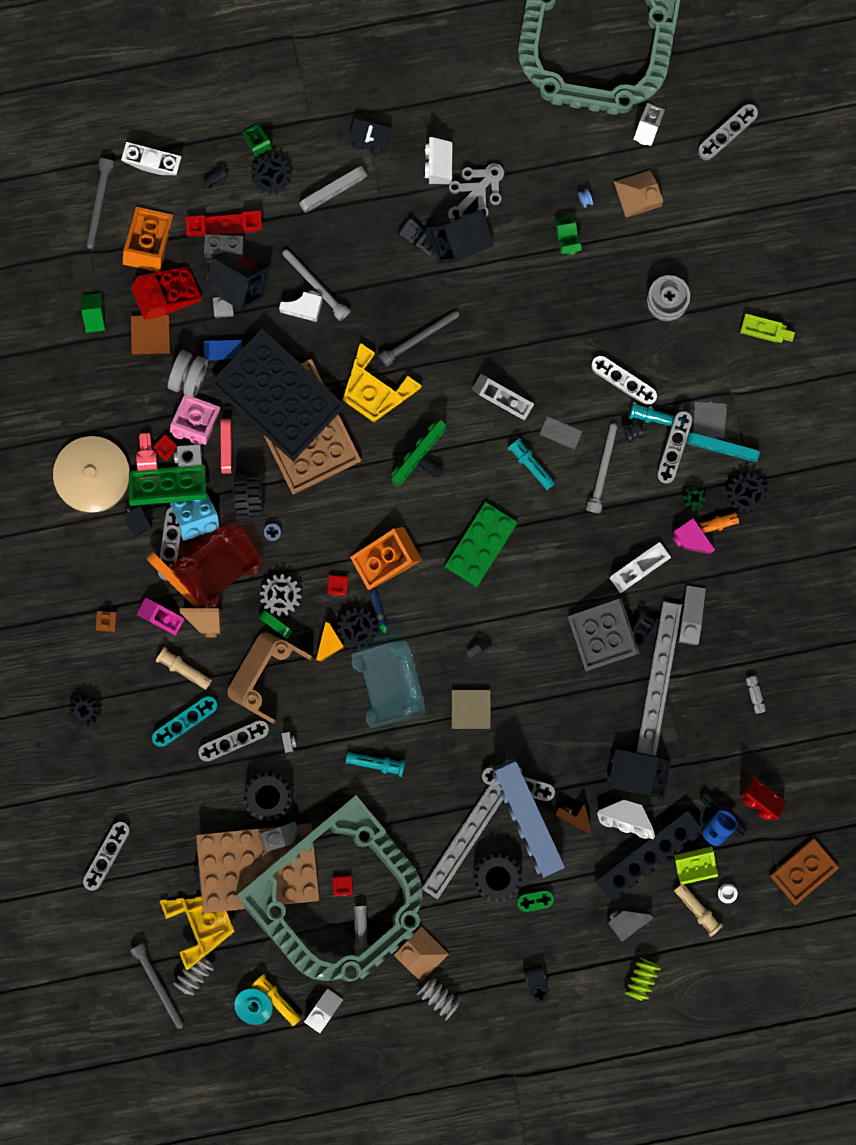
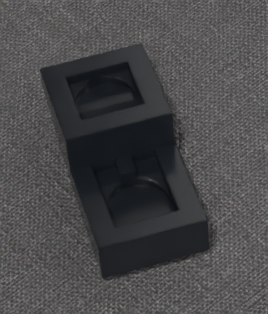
(416, 236)

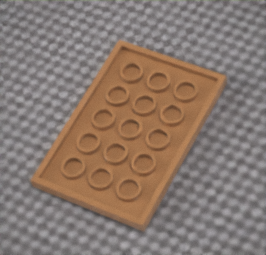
(322, 458)
(236, 859)

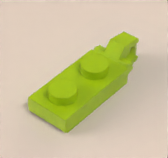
(765, 329)

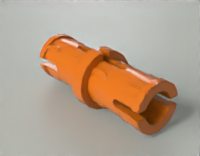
(719, 523)

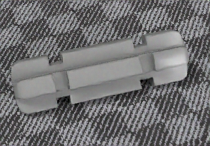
(755, 694)

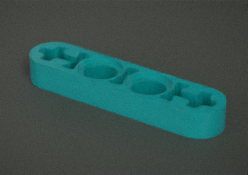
(722, 447)
(186, 724)

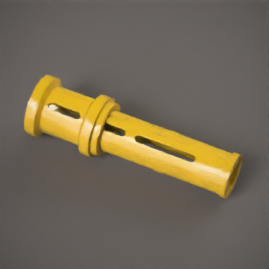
(279, 1003)

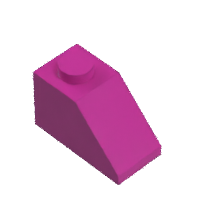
(692, 538)
(160, 616)

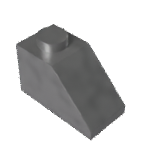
(279, 837)
(627, 922)

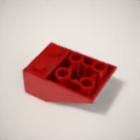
(165, 292)
(763, 799)

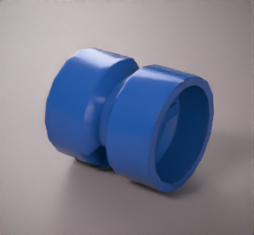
(719, 827)

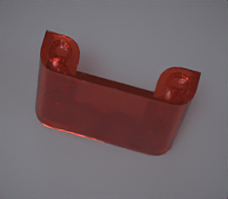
(217, 564)

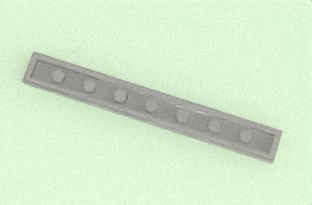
(659, 678)
(463, 841)

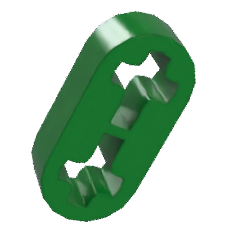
(275, 624)
(533, 896)

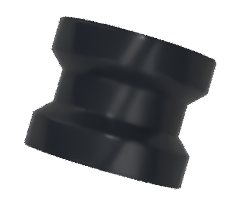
(632, 431)

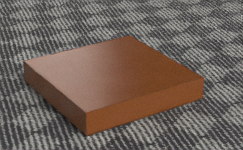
(150, 335)

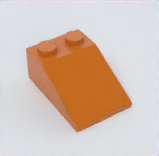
(147, 239)
(386, 558)

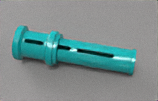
(649, 414)
(525, 456)
(385, 765)

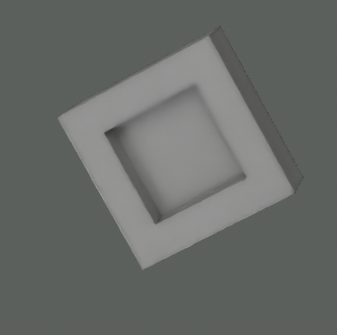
(222, 308)
(289, 742)

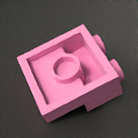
(194, 420)

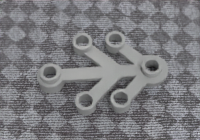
(478, 189)

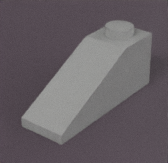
(502, 396)
(692, 616)

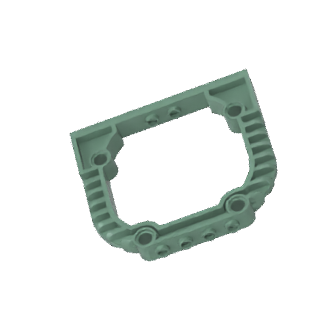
(595, 98)
(261, 896)

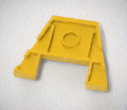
(369, 394)
(208, 928)

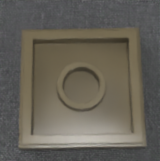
(470, 709)

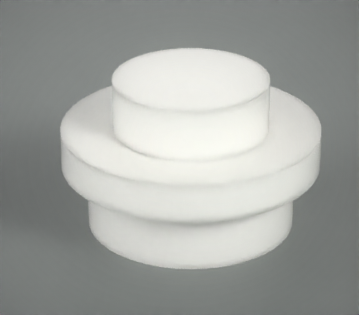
(727, 893)

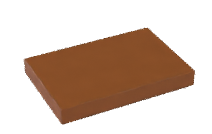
(804, 871)

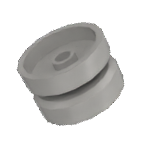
(673, 288)
(187, 373)

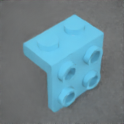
(195, 517)

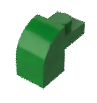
(567, 235)

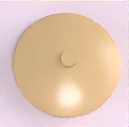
(91, 474)

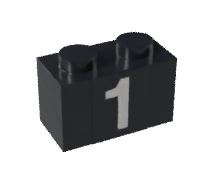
(369, 136)

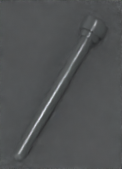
(105, 167)
(388, 356)
(140, 953)

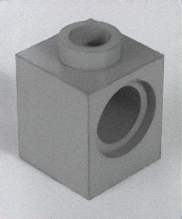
(197, 455)

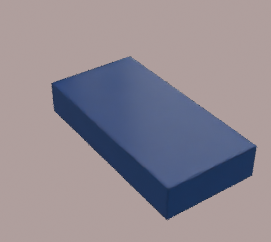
(222, 349)

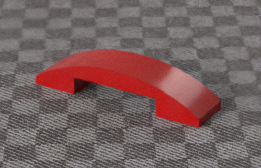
(224, 225)

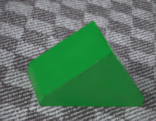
(257, 140)
(93, 313)

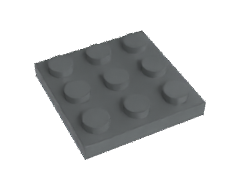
(603, 634)

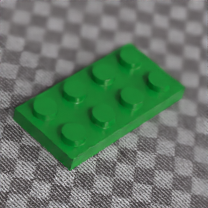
(422, 448)
(167, 485)
(481, 544)

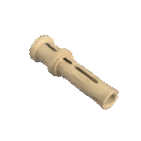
(175, 664)
(704, 917)

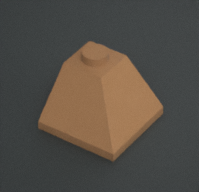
(638, 193)
(205, 620)
(421, 954)

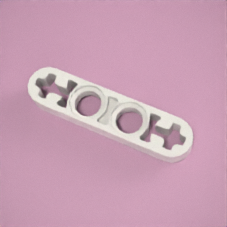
(622, 383)

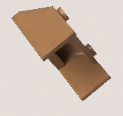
(242, 686)

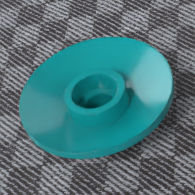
(248, 1011)

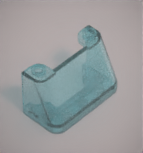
(390, 683)

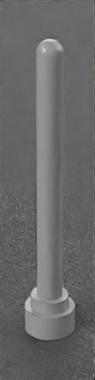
(340, 310)
(595, 503)

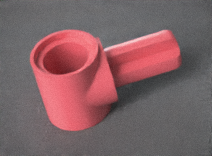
(146, 456)

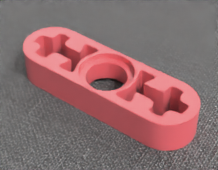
(226, 446)

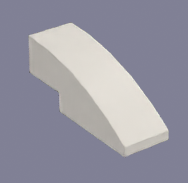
(640, 567)

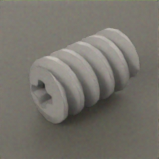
(195, 974)
(439, 998)

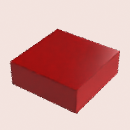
(165, 447)
(337, 585)
(342, 886)

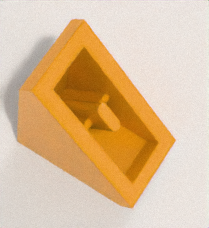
(329, 643)

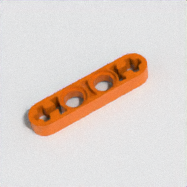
(167, 573)

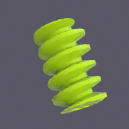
(643, 979)

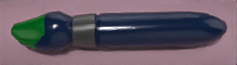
(378, 610)

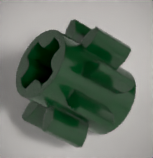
(694, 493)

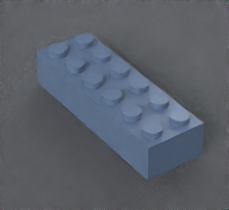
(529, 818)

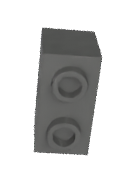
(221, 243)

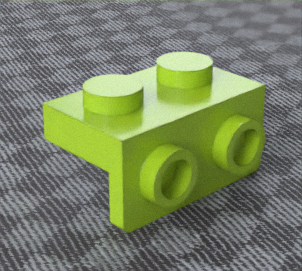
(696, 865)

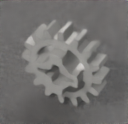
(273, 601)

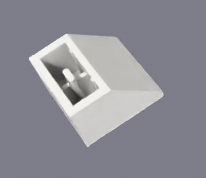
(440, 161)

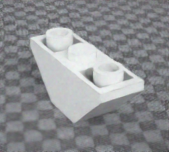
(151, 159)
(628, 818)

